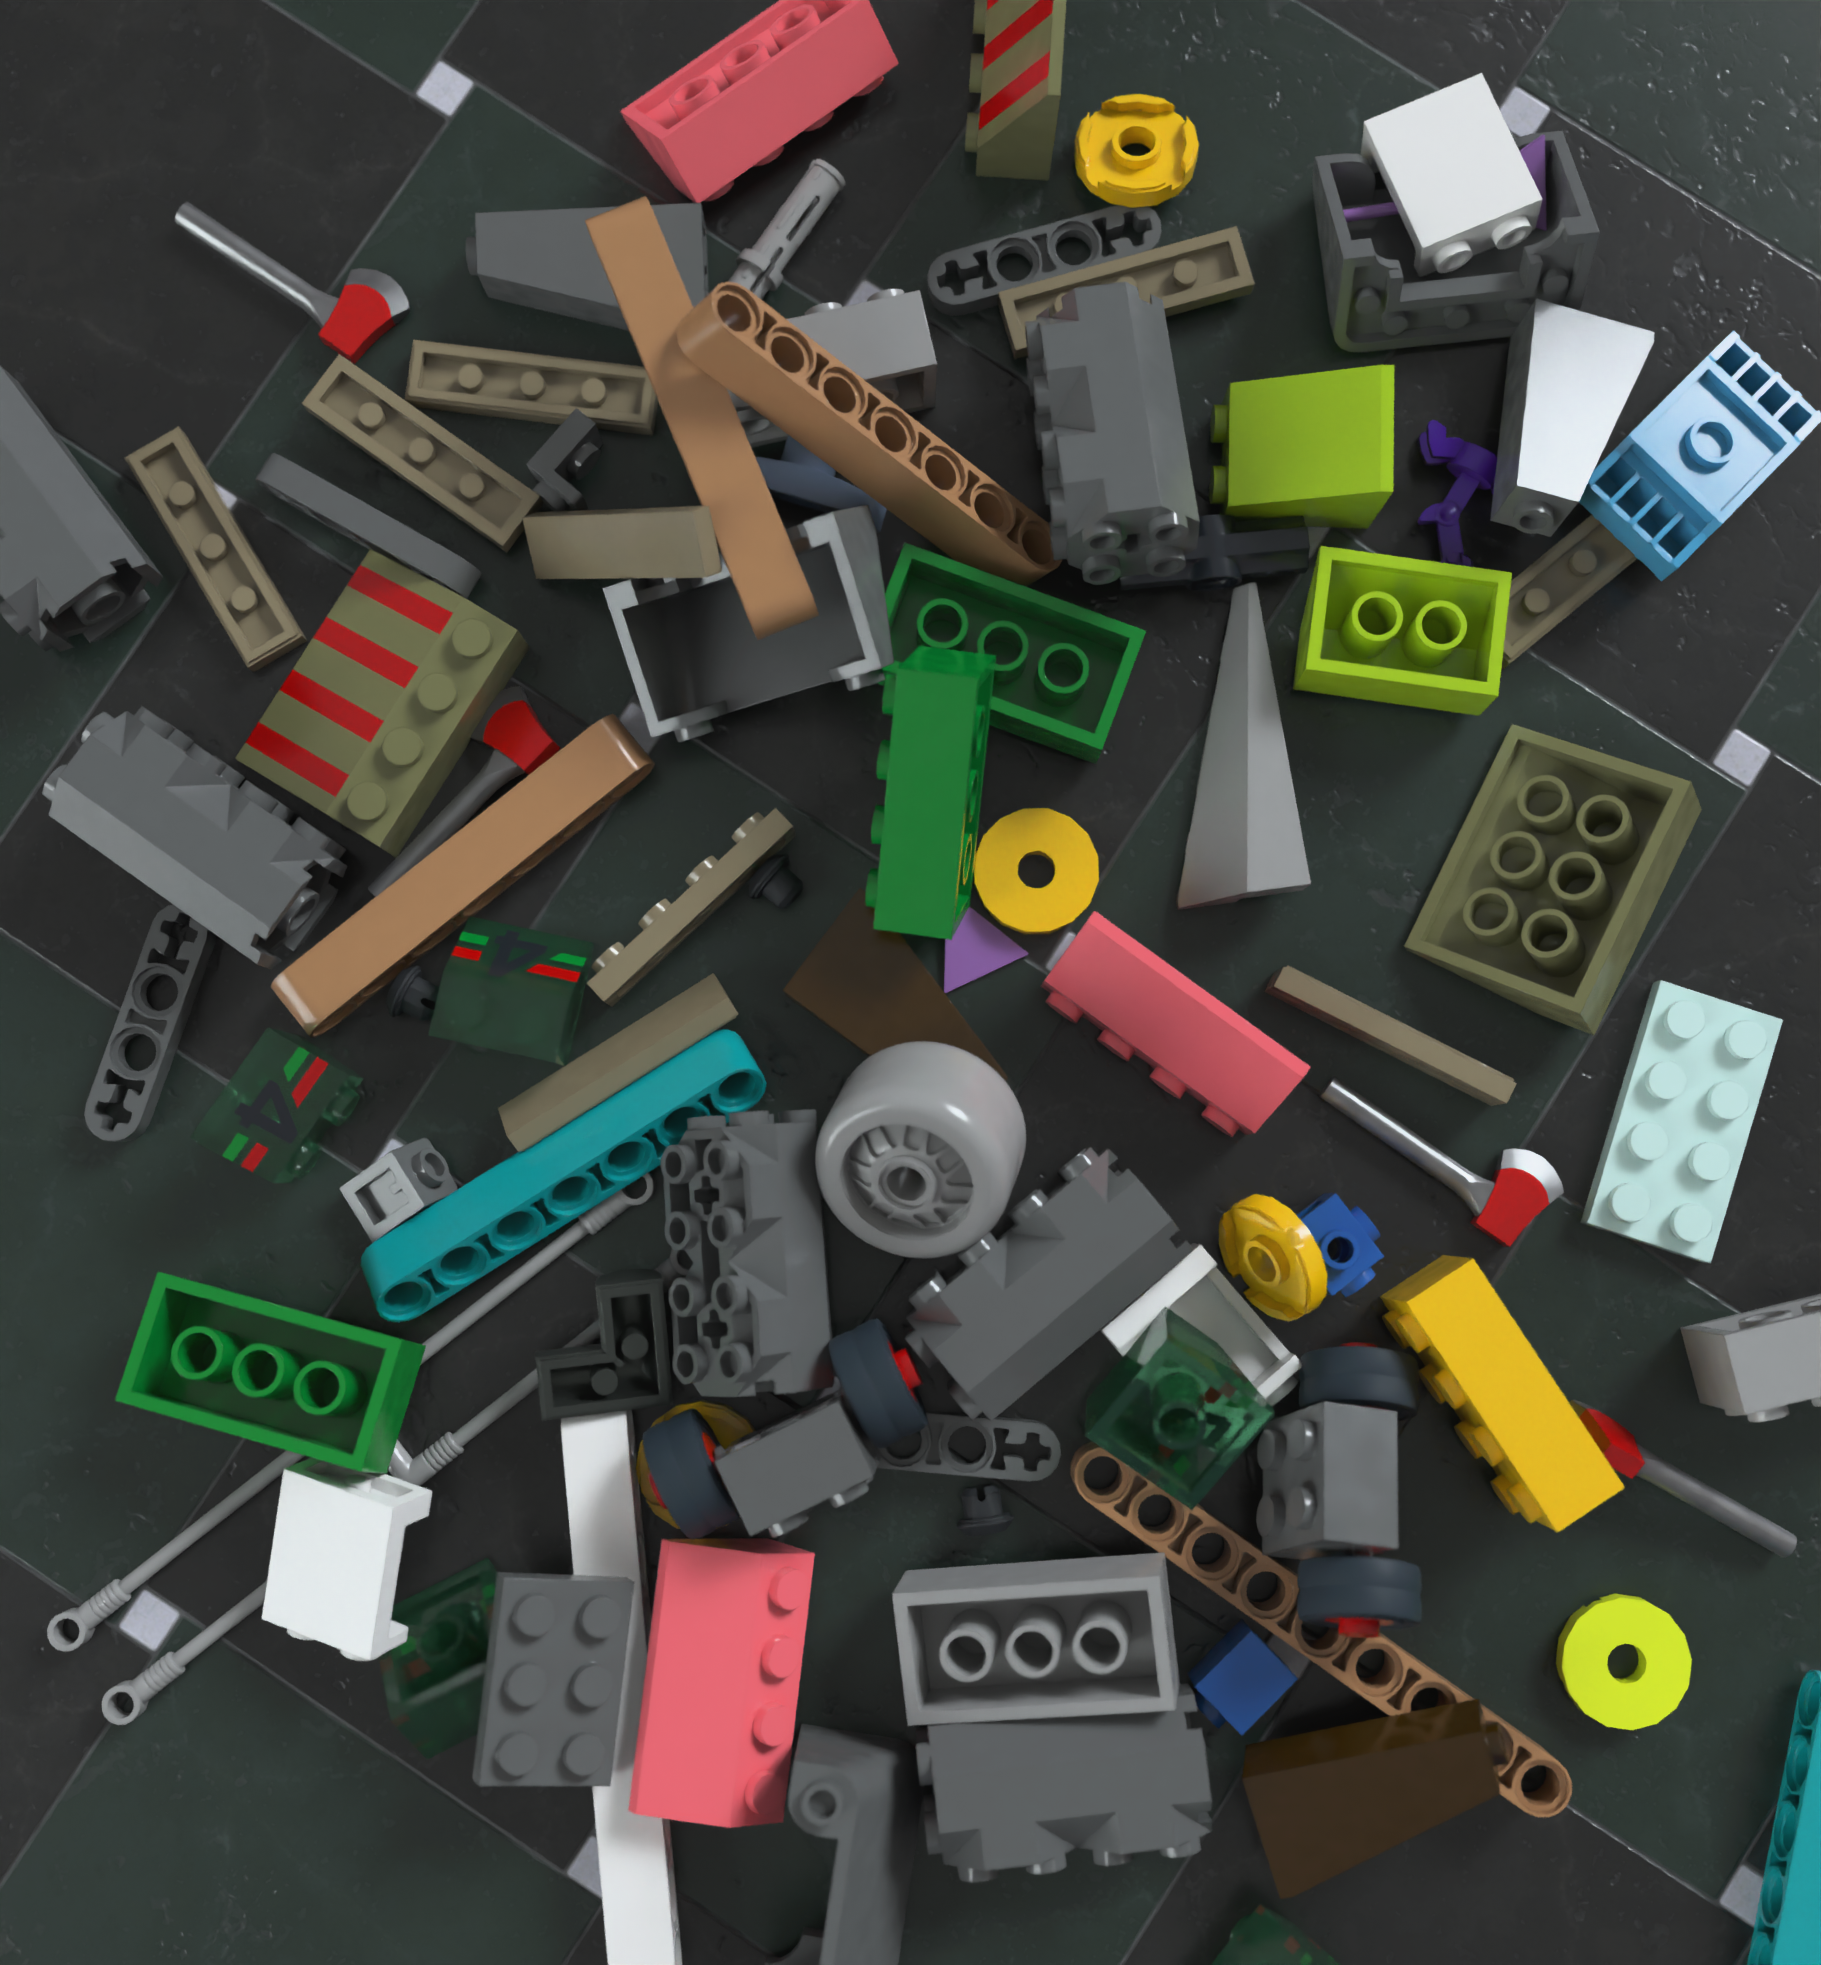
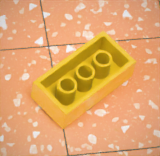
(1500, 1393)

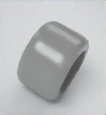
(921, 1150)

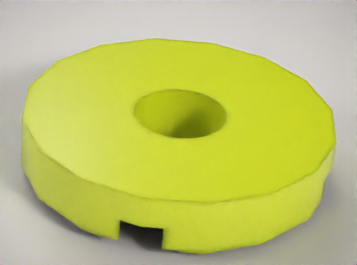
(1661, 1670)

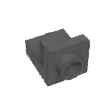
(565, 455)
(398, 1187)

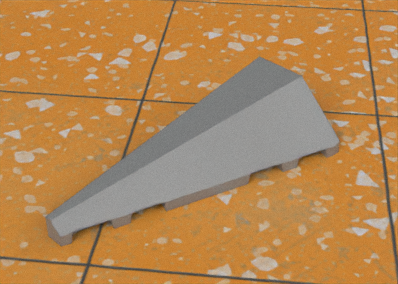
(1245, 809)

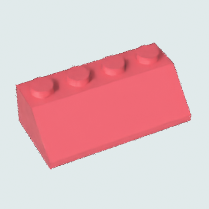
(759, 91)
(1173, 1027)
(722, 1681)

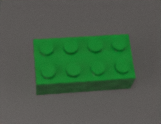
(1054, 663)
(931, 791)
(271, 1374)

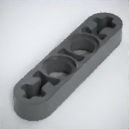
(1039, 248)
(366, 525)
(139, 1018)
(935, 1457)

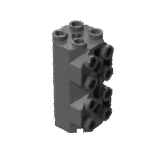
(1111, 435)
(62, 546)
(194, 836)
(755, 1229)
(1043, 1283)
(1063, 1784)

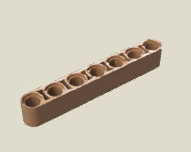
(702, 421)
(863, 435)
(462, 876)

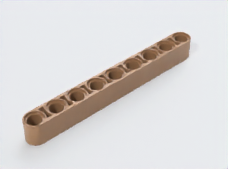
(1337, 1654)

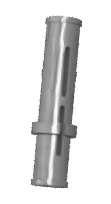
(762, 265)

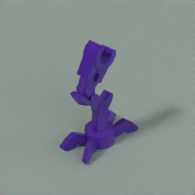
(1473, 469)

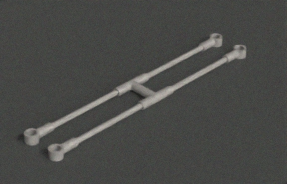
(401, 1466)

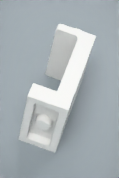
(1453, 175)
(1213, 1306)
(340, 1556)

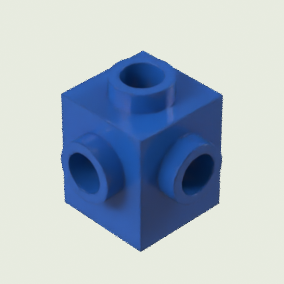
(1355, 1238)

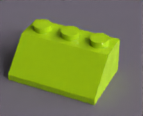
(1403, 631)

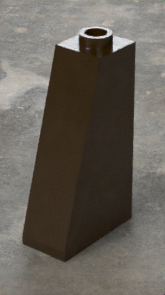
(877, 989)
(1366, 1787)

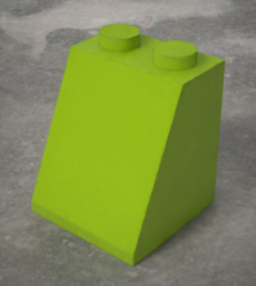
(1306, 447)

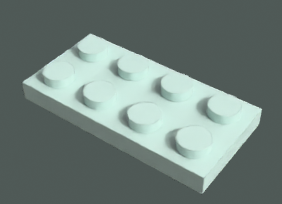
(1682, 1121)

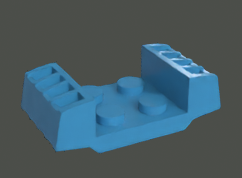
(1698, 456)

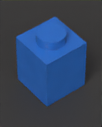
(1239, 1679)

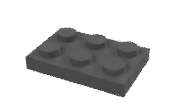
(553, 1680)

